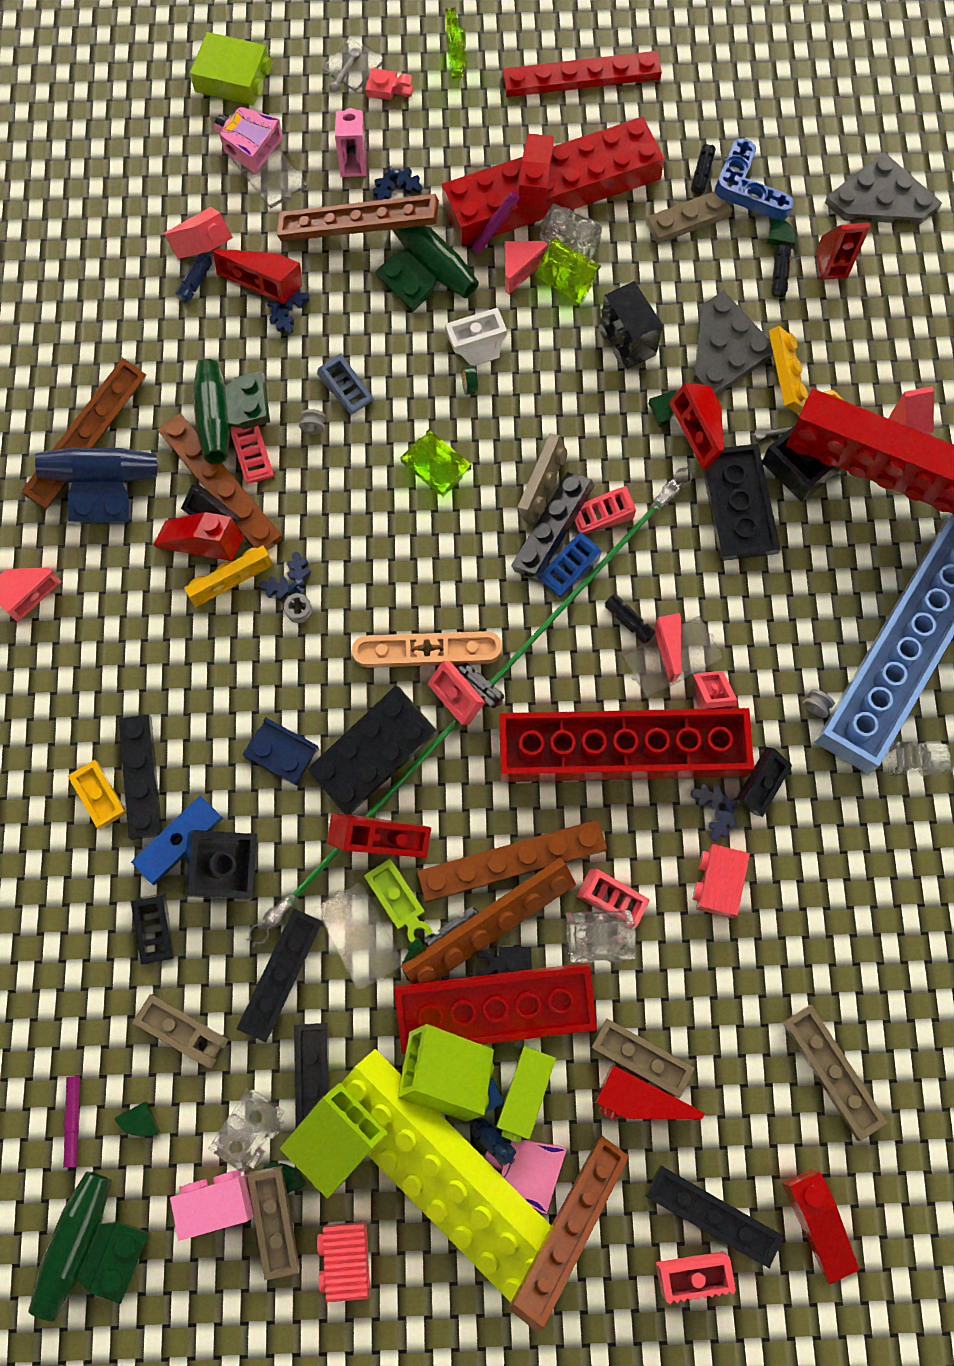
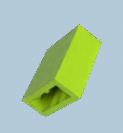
(230, 68)
(446, 1073)
(525, 1094)
(333, 1140)

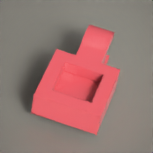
(385, 83)

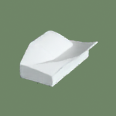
(477, 336)

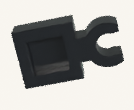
(509, 960)

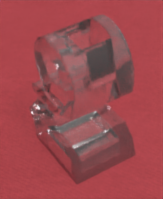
(927, 759)

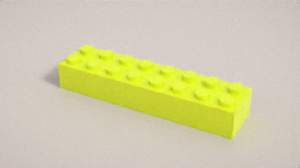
(449, 1179)

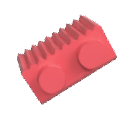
(721, 881)
(345, 1262)
(695, 1277)

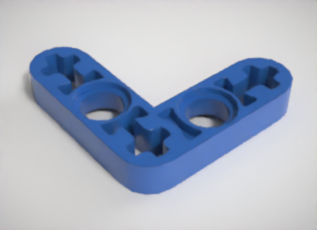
(779, 202)

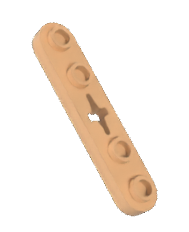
(457, 647)

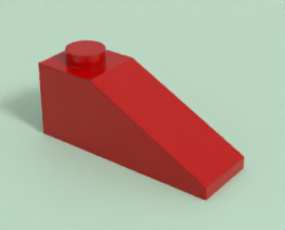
(535, 171)
(839, 250)
(260, 271)
(700, 420)
(201, 535)
(378, 835)
(636, 1099)
(821, 1224)

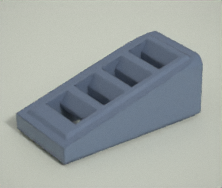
(336, 363)

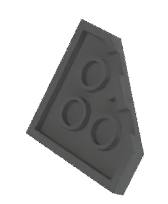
(884, 194)
(727, 344)

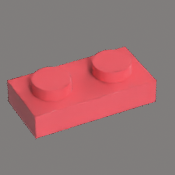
(456, 693)

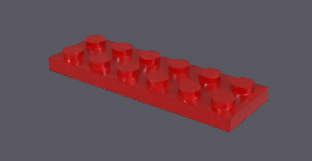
(501, 1005)

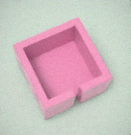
(211, 1207)

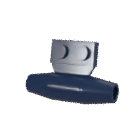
(96, 480)

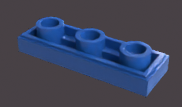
(161, 853)

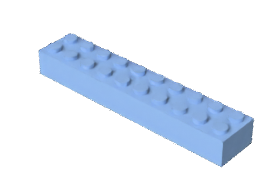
(897, 661)

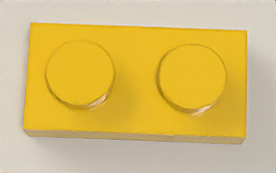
(97, 794)

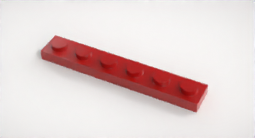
(582, 73)

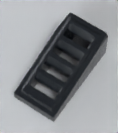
(164, 926)

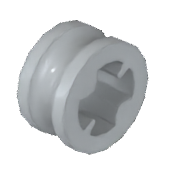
(312, 421)
(296, 598)
(818, 703)

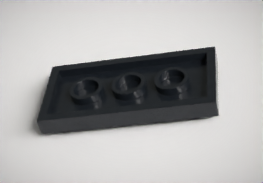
(741, 504)
(372, 750)

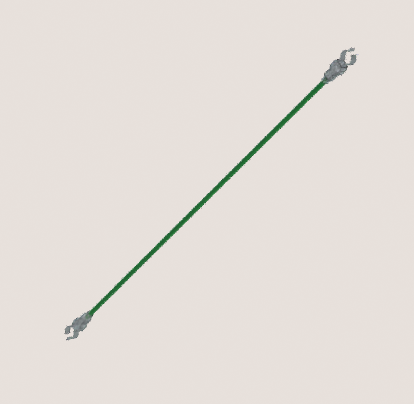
(276, 915)

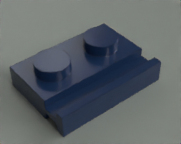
(280, 751)

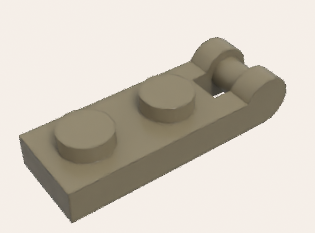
(179, 1030)

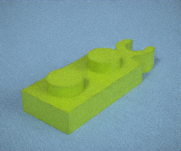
(397, 898)

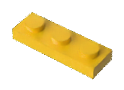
(788, 369)
(228, 575)

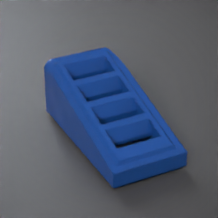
(584, 544)

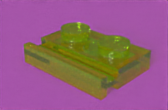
(454, 41)
(567, 270)
(435, 463)

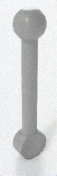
(355, 55)
(760, 434)

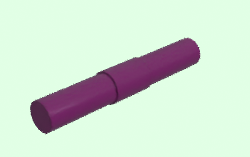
(495, 222)
(71, 1121)

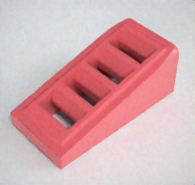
(249, 436)
(611, 498)
(669, 642)
(589, 883)

